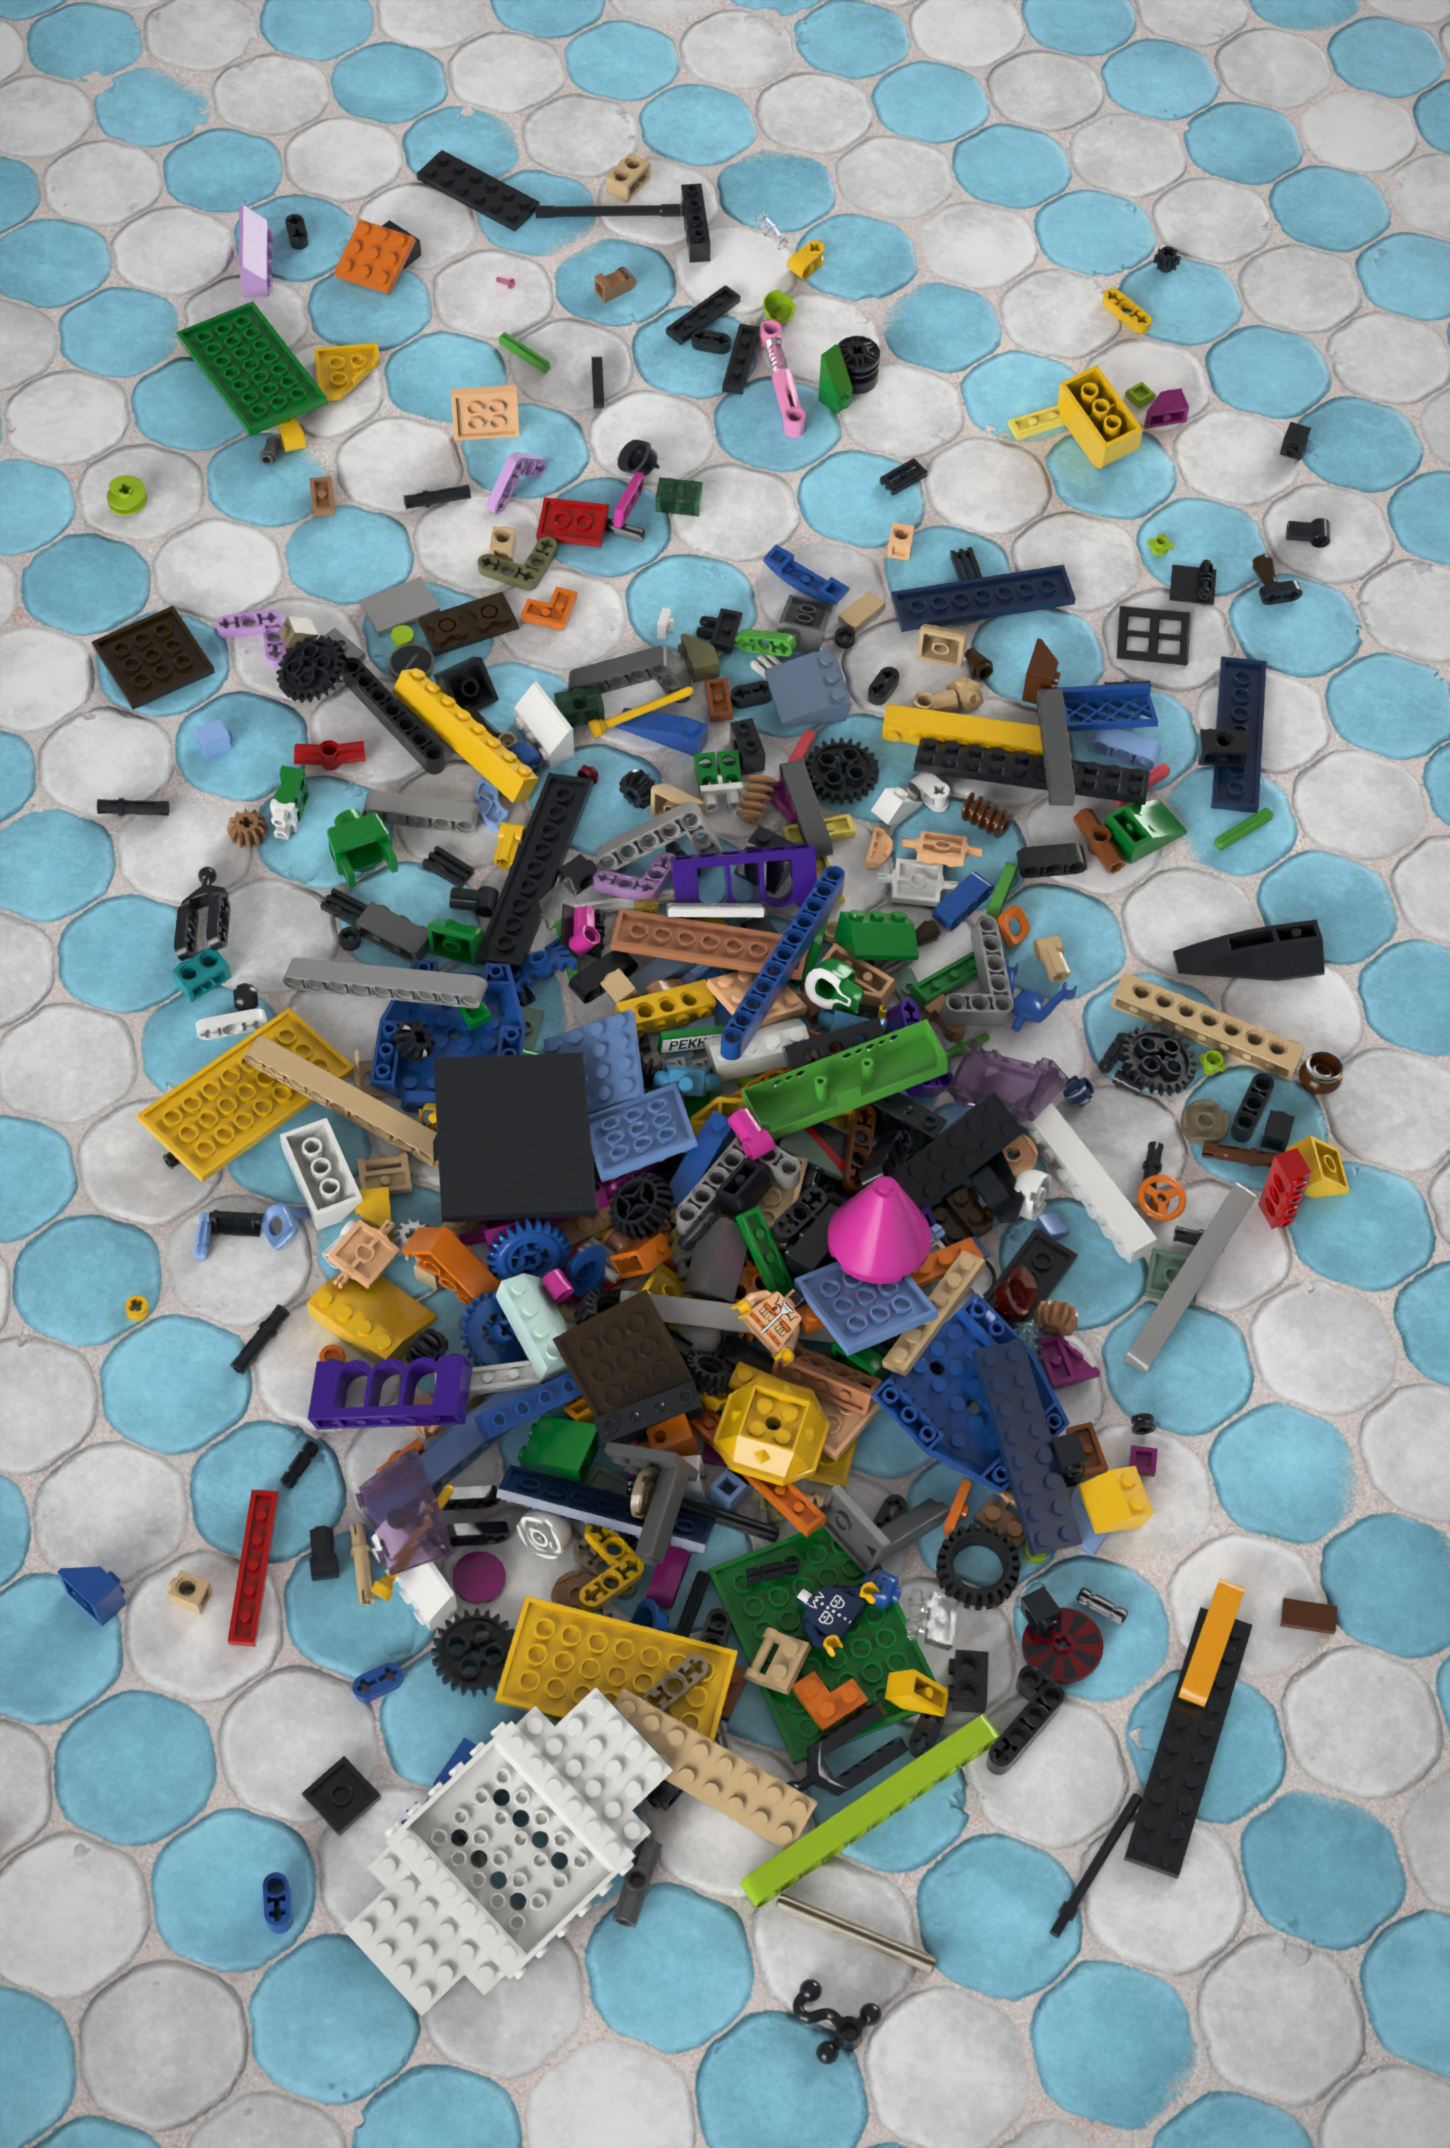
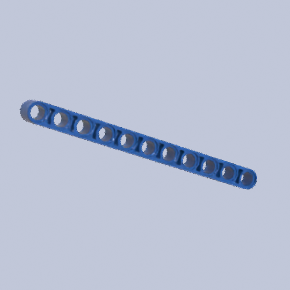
(781, 963)

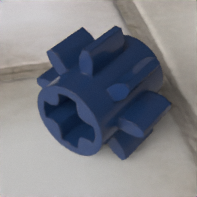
(1078, 1091)

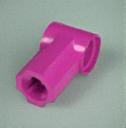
(585, 934)
(753, 1139)
(558, 1287)

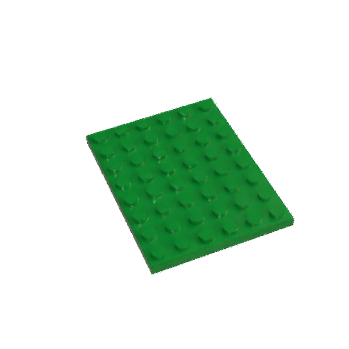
(869, 1651)

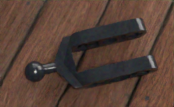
(188, 917)
(478, 1532)
(819, 1773)

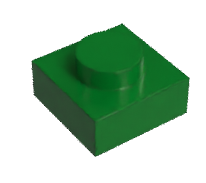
(475, 1016)

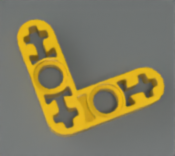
(618, 1567)

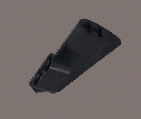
(996, 1186)

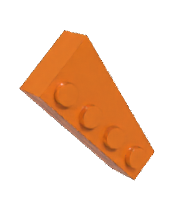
(452, 1261)

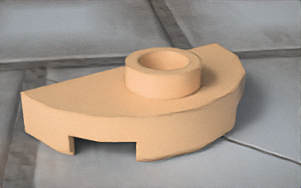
(879, 849)

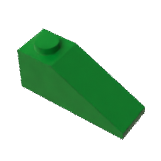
(834, 381)

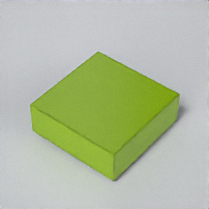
(1140, 395)

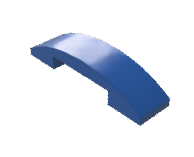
(803, 579)

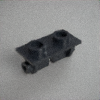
(235, 1223)

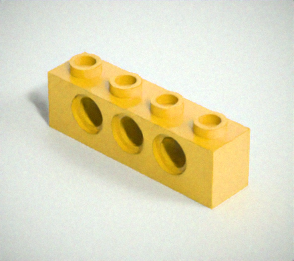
(675, 1002)

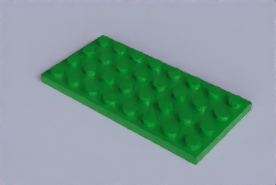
(252, 368)

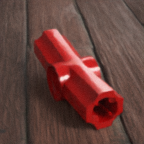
(329, 754)

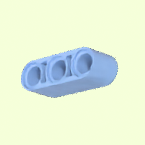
(1126, 747)

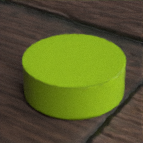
(402, 635)

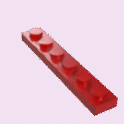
(253, 1568)

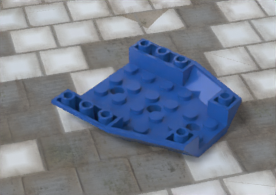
(495, 1038)
(935, 1406)

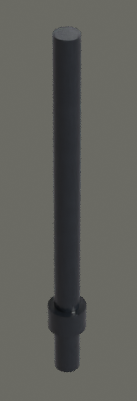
(1069, 1908)

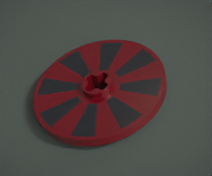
(1073, 1662)

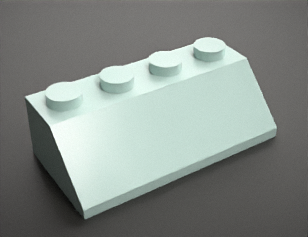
(534, 1322)

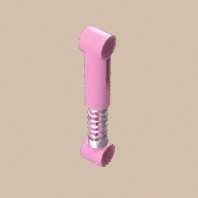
(783, 381)

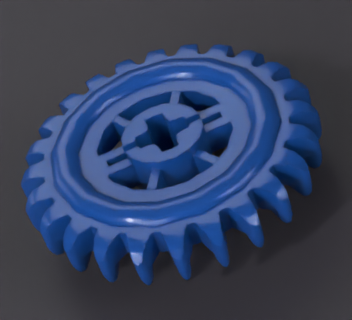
(528, 1246)
(496, 1333)

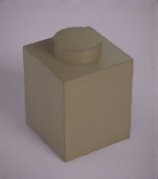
(296, 629)

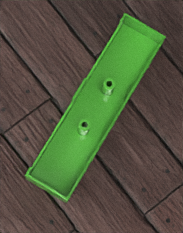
(844, 1084)

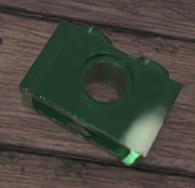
(679, 496)
(580, 705)

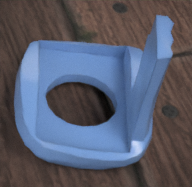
(289, 1227)

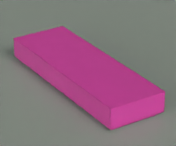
(628, 499)

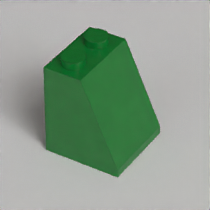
(560, 1448)

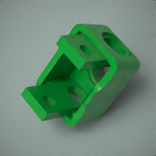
(359, 844)

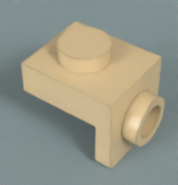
(967, 691)

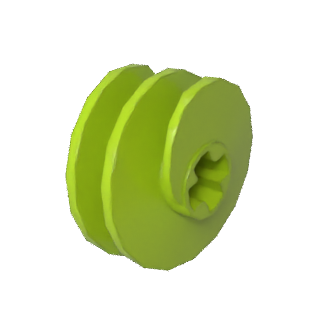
(126, 495)

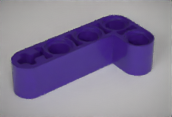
(904, 1015)

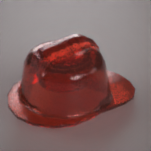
(1016, 1292)

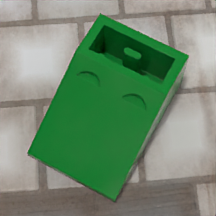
(1143, 829)

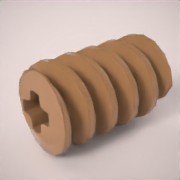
(755, 798)

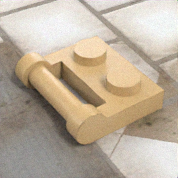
(396, 1179)
(785, 1664)

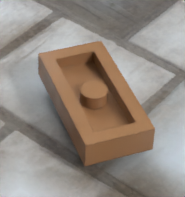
(322, 496)

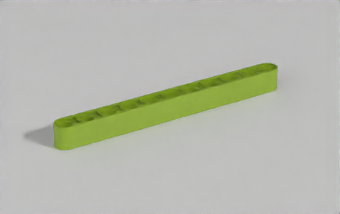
(869, 1811)

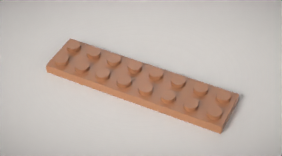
(696, 942)

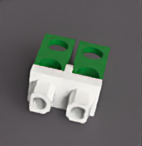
(722, 787)
(289, 801)

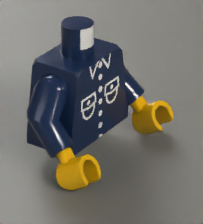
(833, 1613)

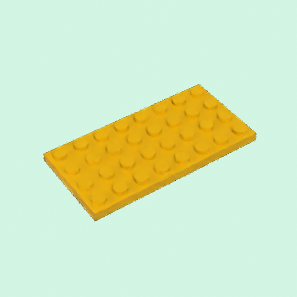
(233, 1104)
(569, 1652)

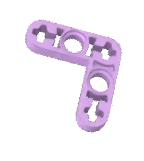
(516, 465)
(266, 628)
(641, 888)

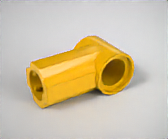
(508, 843)

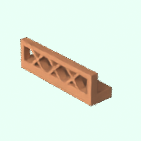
(824, 1381)

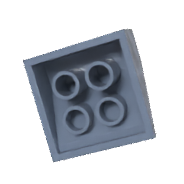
(809, 690)

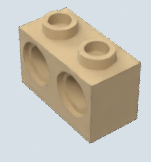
(628, 177)

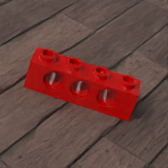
(1284, 1188)

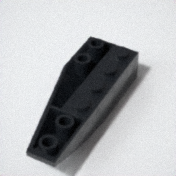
(1258, 953)

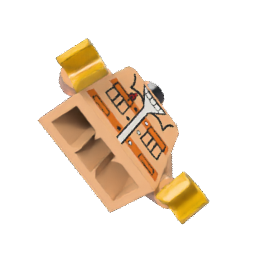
(773, 1320)

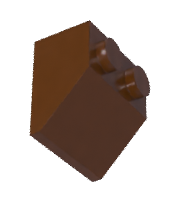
(1041, 672)

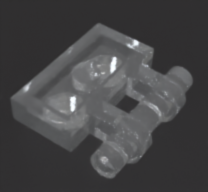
(940, 1619)

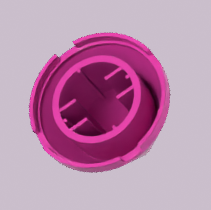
(879, 1234)

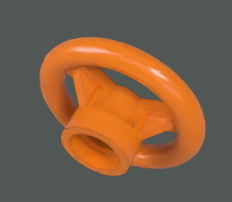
(1156, 1208)

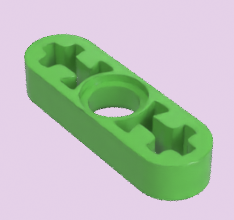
(780, 643)
(1002, 890)

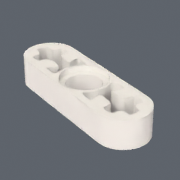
(240, 1022)

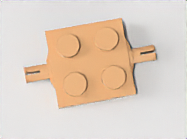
(941, 848)
(364, 1254)

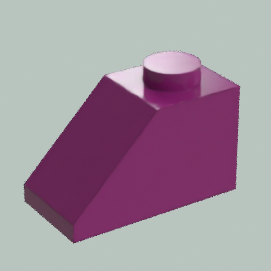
(1167, 409)

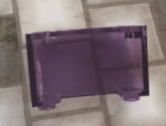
(1019, 1084)
(405, 1514)

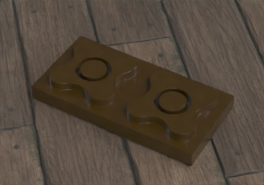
(468, 623)

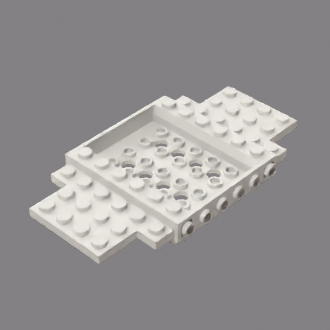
(441, 1910)

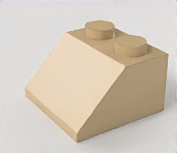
(942, 645)
(666, 797)

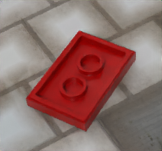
(573, 522)

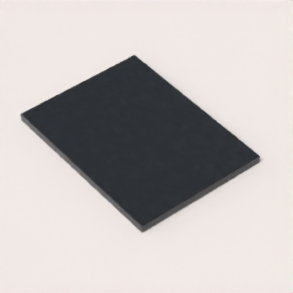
(513, 1137)

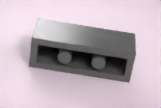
(393, 932)

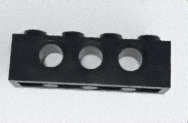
(695, 223)
(795, 1052)

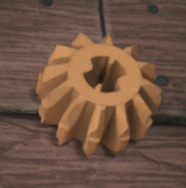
(247, 828)
(1056, 1317)

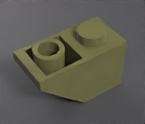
(699, 657)

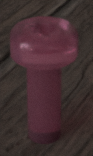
(510, 283)

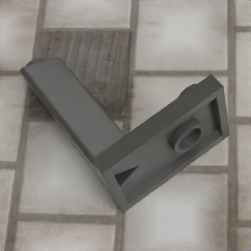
(666, 1497)
(864, 1540)

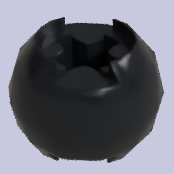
(245, 997)

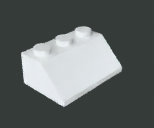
(544, 726)

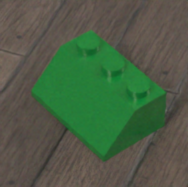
(877, 935)

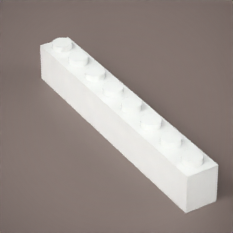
(1091, 1184)

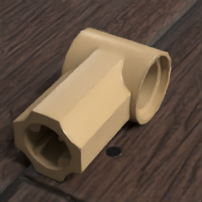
(938, 701)
(1051, 953)

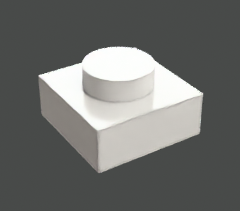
(665, 624)

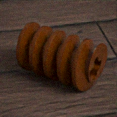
(985, 817)

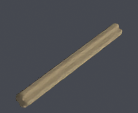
(856, 1933)

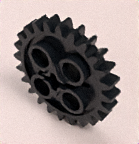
(311, 669)
(860, 771)
(1157, 1060)
(463, 1632)

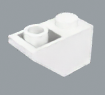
(896, 805)

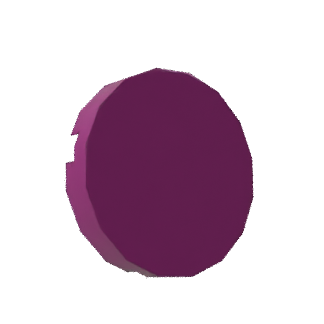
(479, 1577)

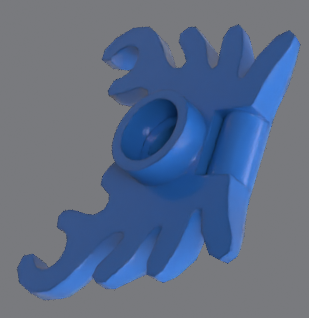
(544, 964)

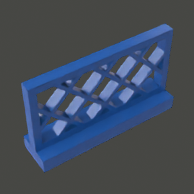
(1113, 698)

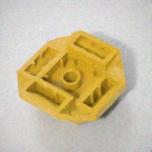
(768, 1454)

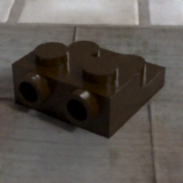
(962, 1215)

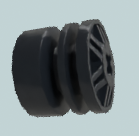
(861, 361)

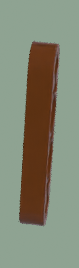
(857, 1148)

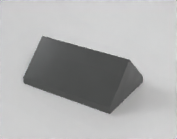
(717, 1263)

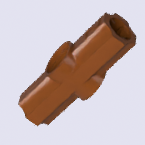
(1104, 848)

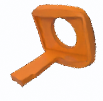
(1003, 923)

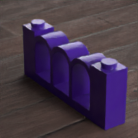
(802, 873)
(334, 1377)

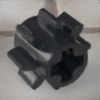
(1166, 259)

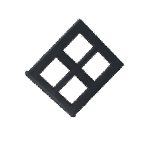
(1153, 635)

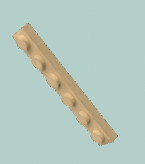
(945, 1299)

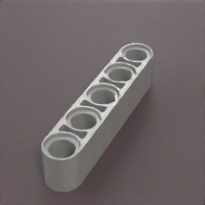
(422, 811)

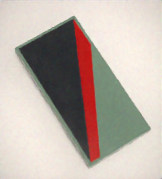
(823, 1147)

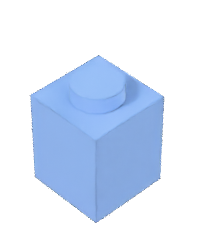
(214, 738)

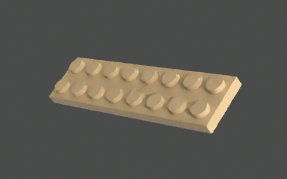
(719, 1775)

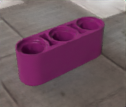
(669, 1577)

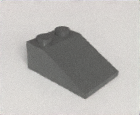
(806, 622)

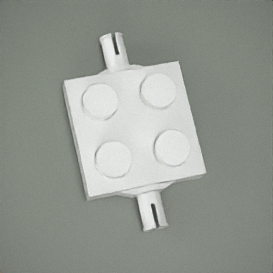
(917, 882)

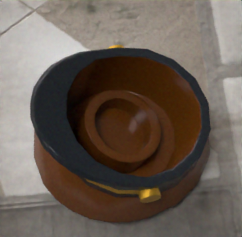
(1321, 1073)

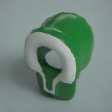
(833, 986)

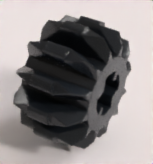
(637, 788)
(414, 1041)
(428, 1344)

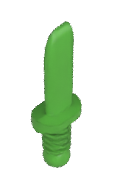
(961, 1047)

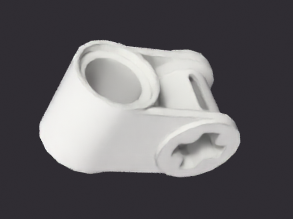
(931, 791)

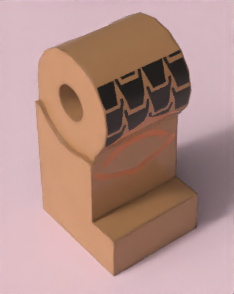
(614, 284)
(951, 1032)

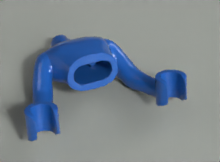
(1029, 1004)

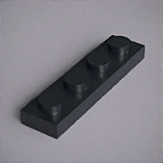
(703, 314)
(741, 359)

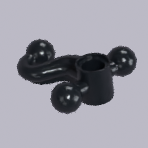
(828, 2051)

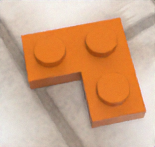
(551, 614)
(826, 1707)

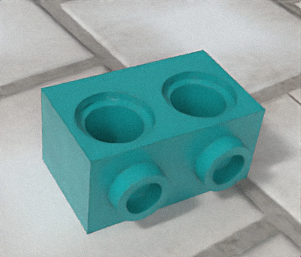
(203, 977)

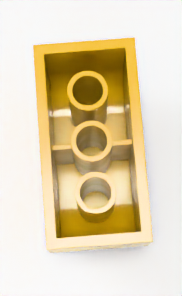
(1098, 417)

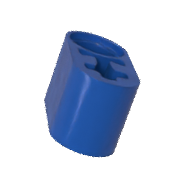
(283, 1899)

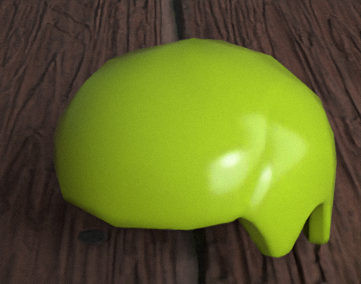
(779, 307)

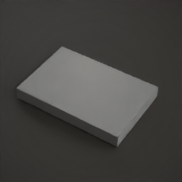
(399, 606)

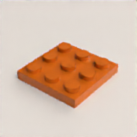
(374, 257)

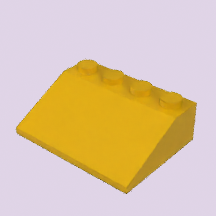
(373, 1320)

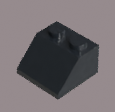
(468, 683)
(774, 871)

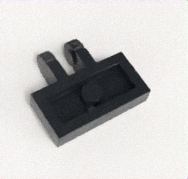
(725, 629)

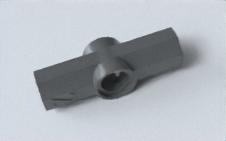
(631, 1897)

